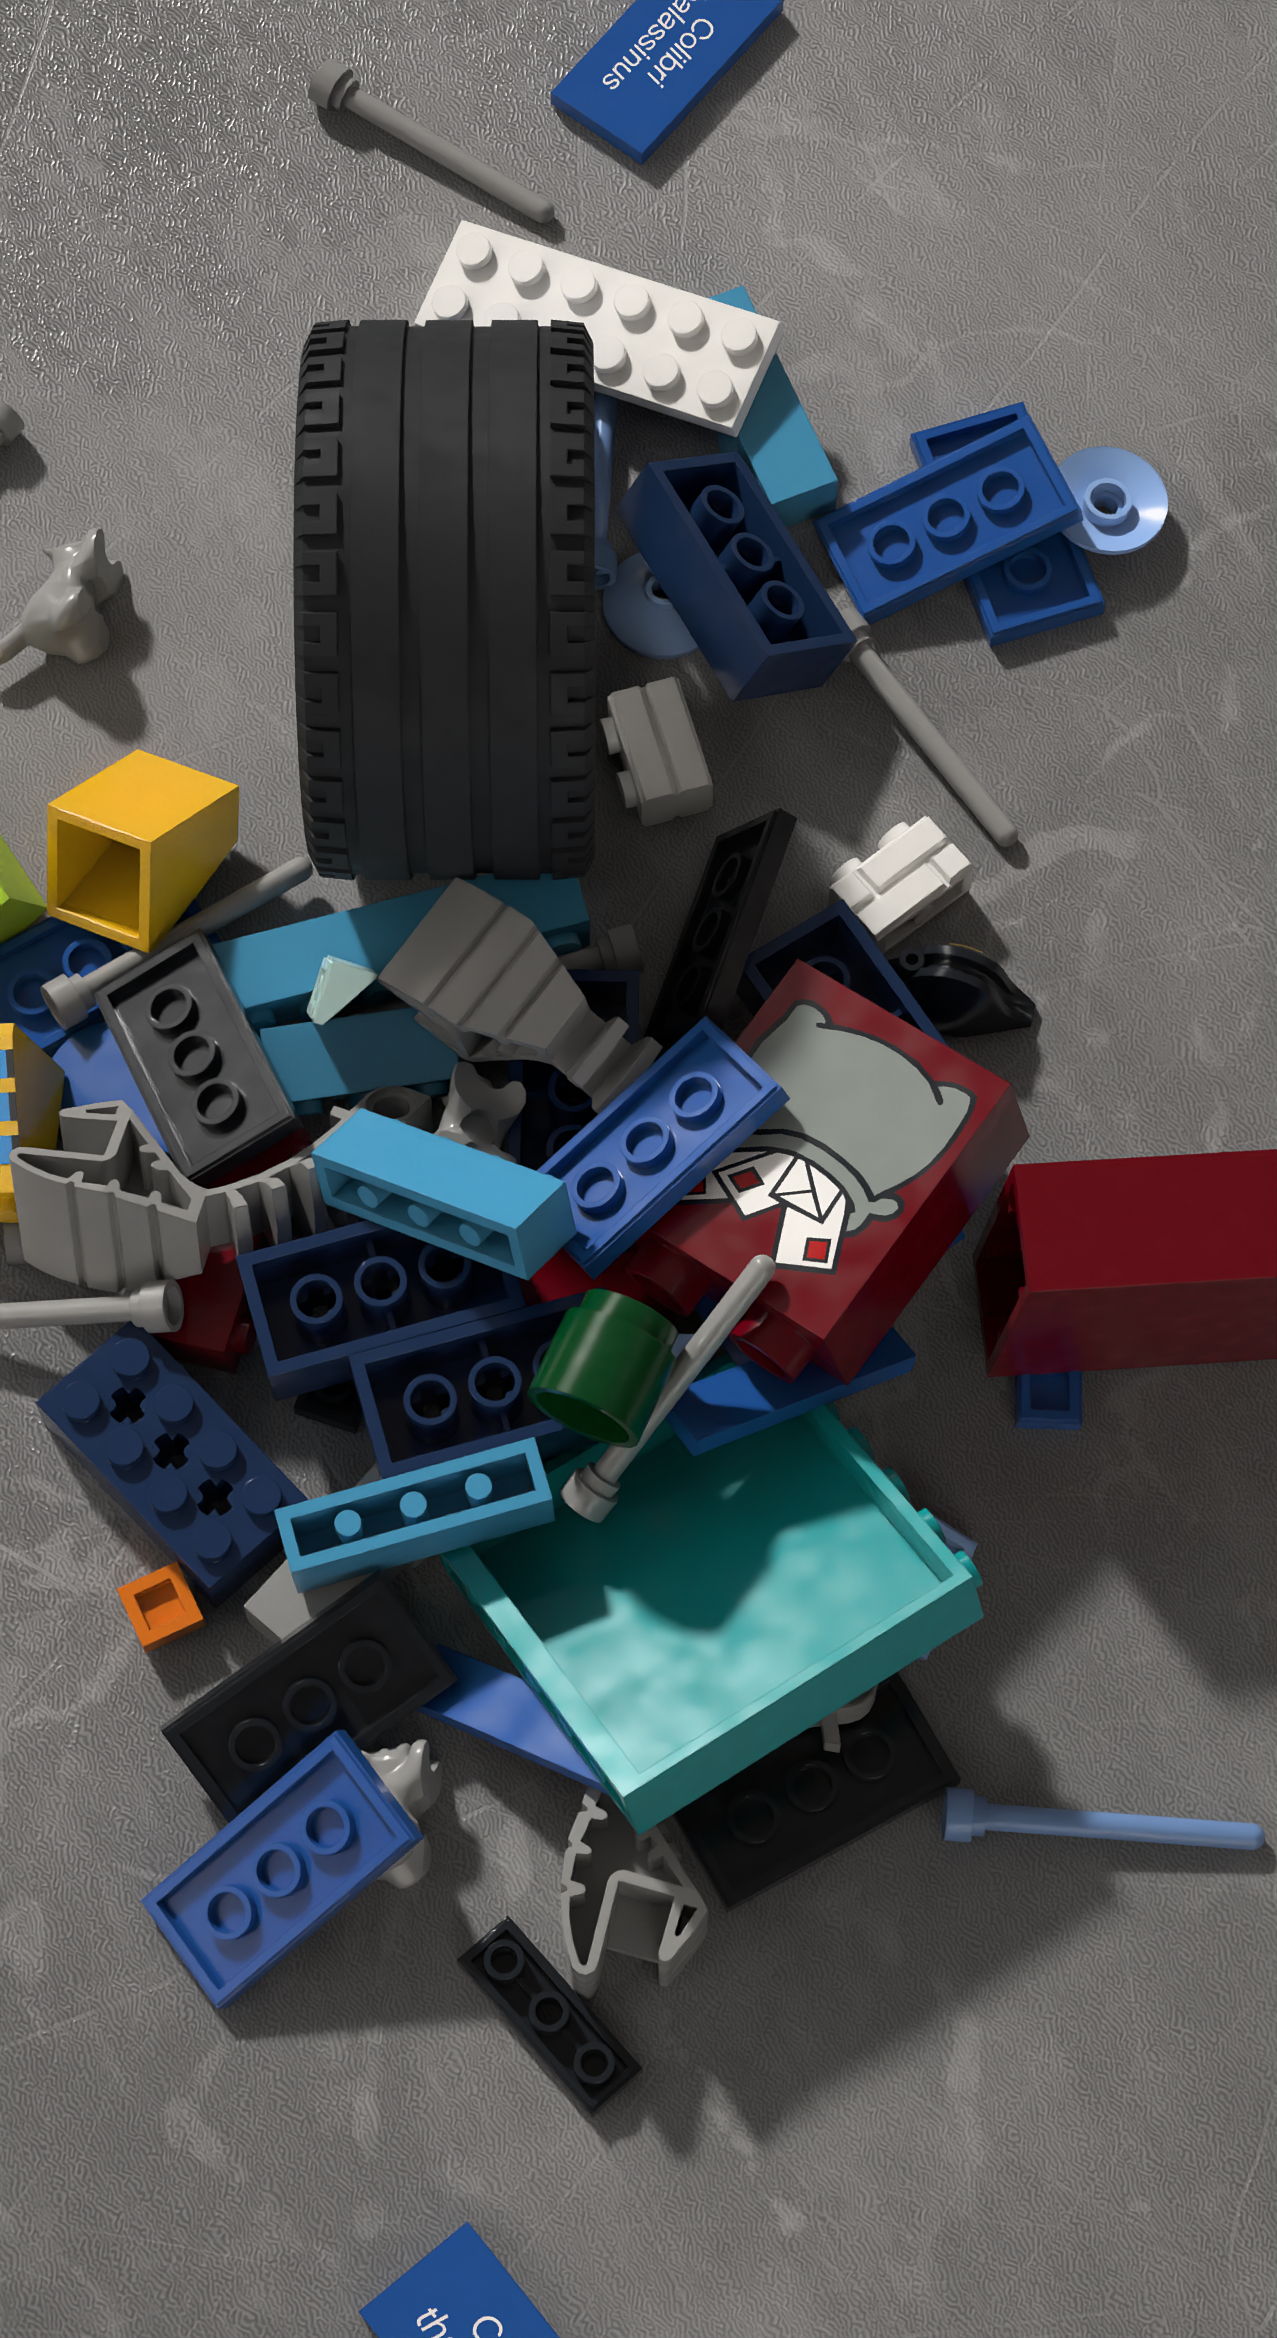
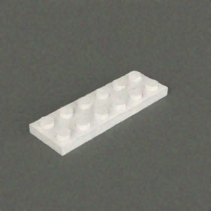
(647, 337)

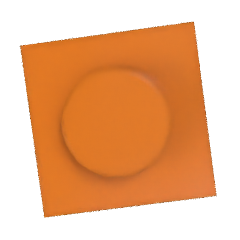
(161, 1607)

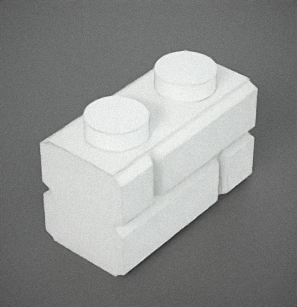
(658, 752)
(902, 882)

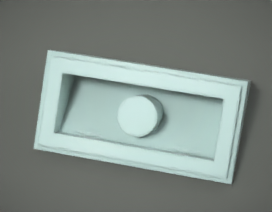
(337, 986)

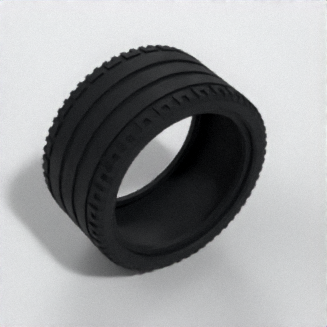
(446, 599)

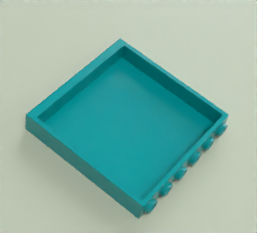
(717, 1601)

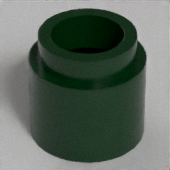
(606, 1368)

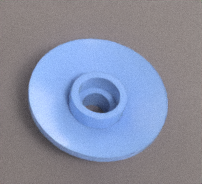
(1123, 485)
(640, 618)

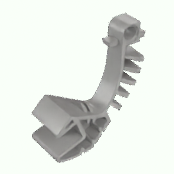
(501, 994)
(125, 1215)
(631, 1889)

